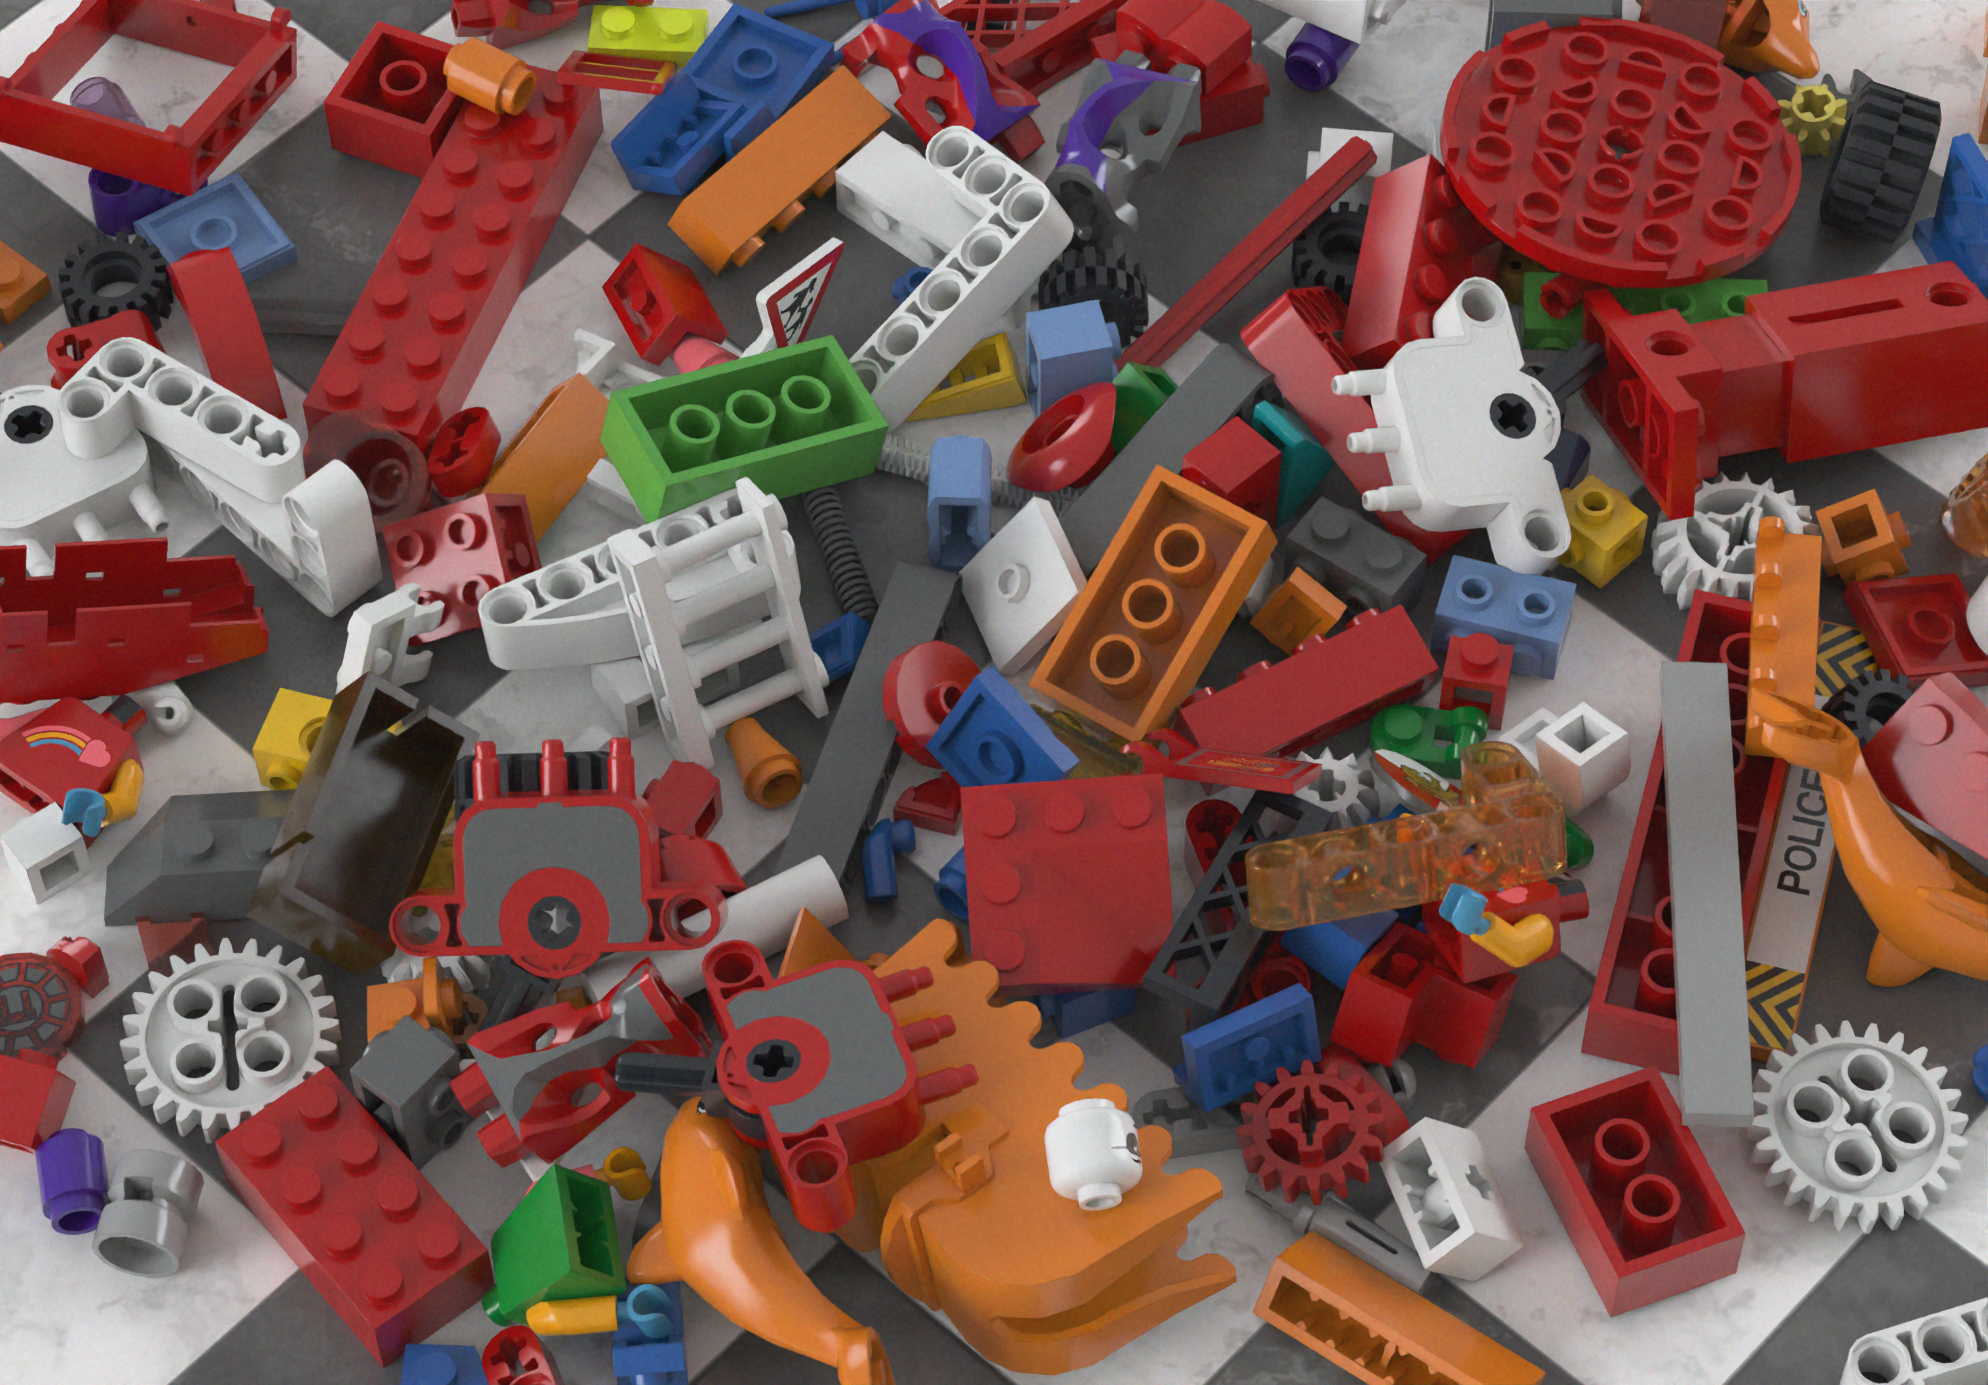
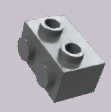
(1355, 560)
(408, 1089)

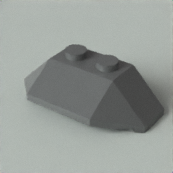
(196, 858)

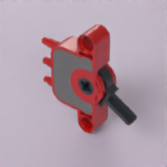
(549, 850)
(809, 1070)

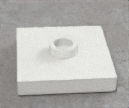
(1023, 585)

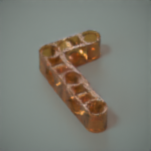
(1417, 855)

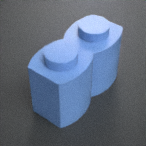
(958, 500)

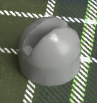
(1405, 1077)

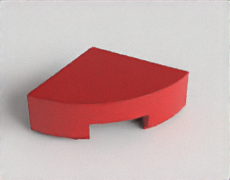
(932, 805)
(84, 961)

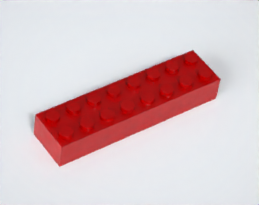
(459, 261)
(1634, 989)

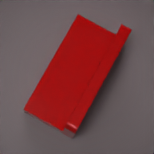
(660, 303)

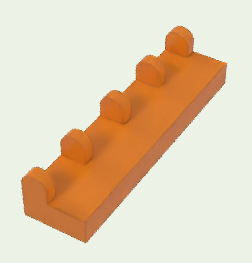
(1782, 621)

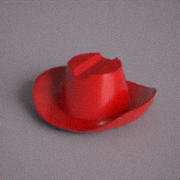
(1066, 442)

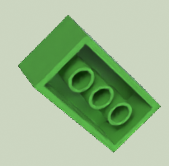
(777, 416)

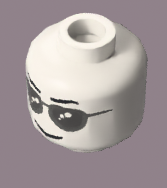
(1093, 1153)

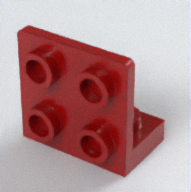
(461, 556)

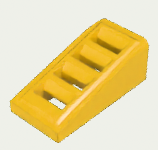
(983, 393)

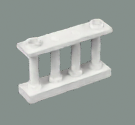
(661, 622)

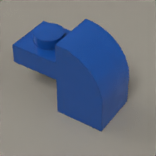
(648, 1359)

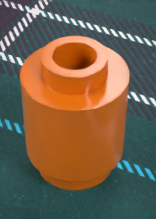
(489, 77)

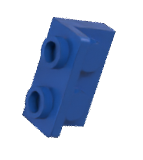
(1248, 1047)

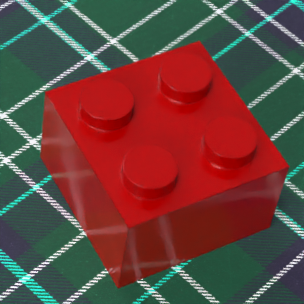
(393, 101)

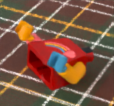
(76, 760)
(1502, 926)

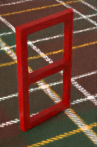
(616, 72)

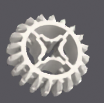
(1698, 548)

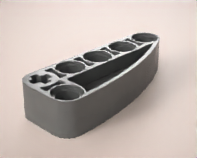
(1211, 396)

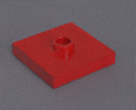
(1918, 627)

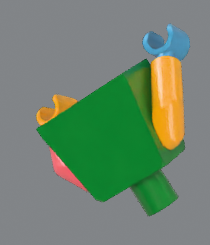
(563, 1259)

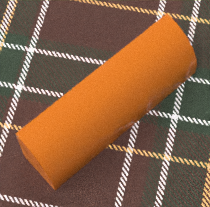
(552, 452)
(1378, 1324)

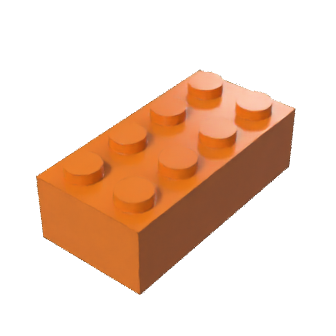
(1153, 610)

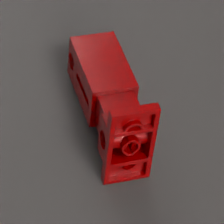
(1797, 373)

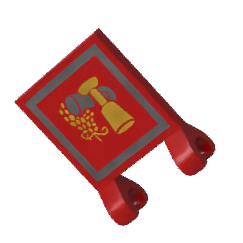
(1221, 766)

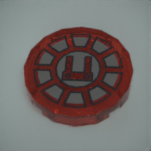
(38, 1005)

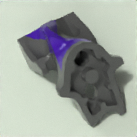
(1114, 113)

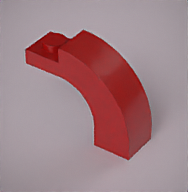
(226, 327)

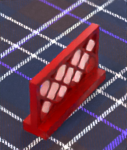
(1040, 55)

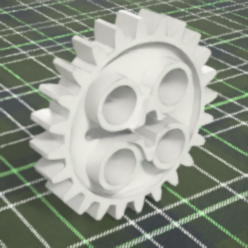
(168, 1046)
(1856, 1127)

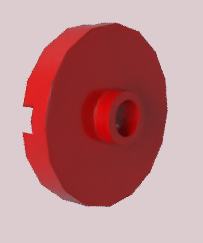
(922, 692)

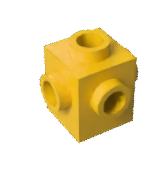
(1604, 530)

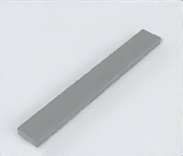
(1705, 896)

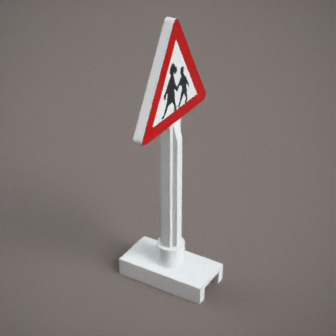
(786, 315)

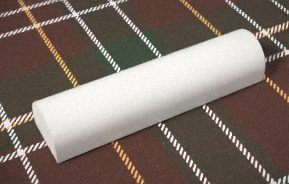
(756, 915)

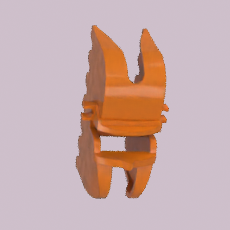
(972, 1204)

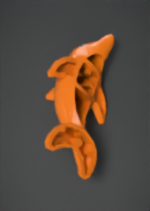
(1909, 882)
(735, 1256)

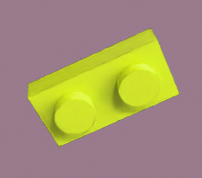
(648, 32)

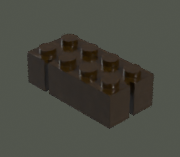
(361, 824)

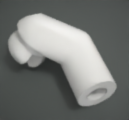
(165, 706)

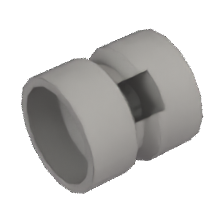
(148, 1213)

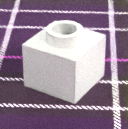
(45, 853)

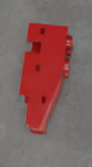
(120, 629)

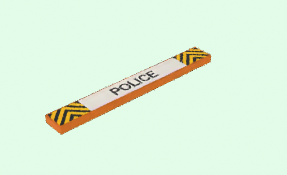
(1796, 869)

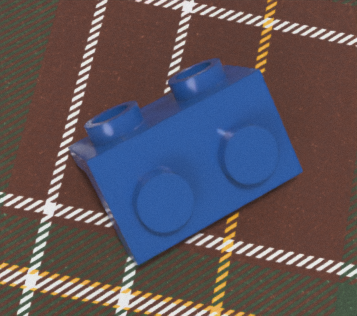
(674, 138)

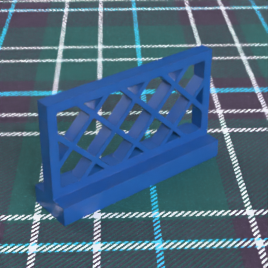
(1961, 215)

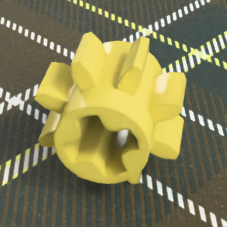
(1814, 118)

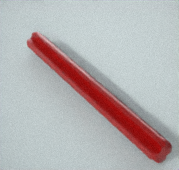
(1251, 255)

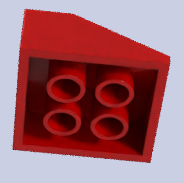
(1068, 882)

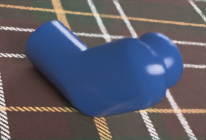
(879, 861)

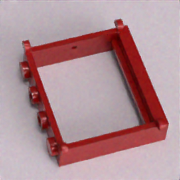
(180, 156)

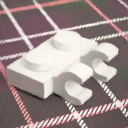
(381, 637)

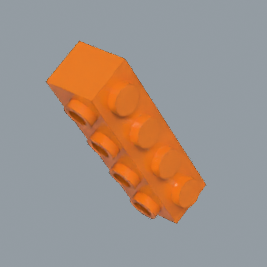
(778, 172)

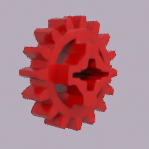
(1344, 1139)

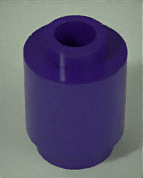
(1317, 57)
(72, 1180)

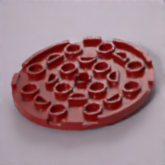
(1535, 164)

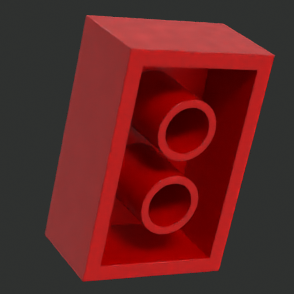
(1634, 1191)

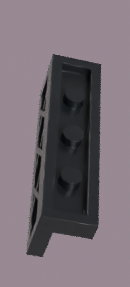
(1246, 944)

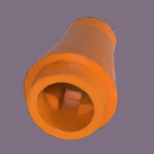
(764, 766)

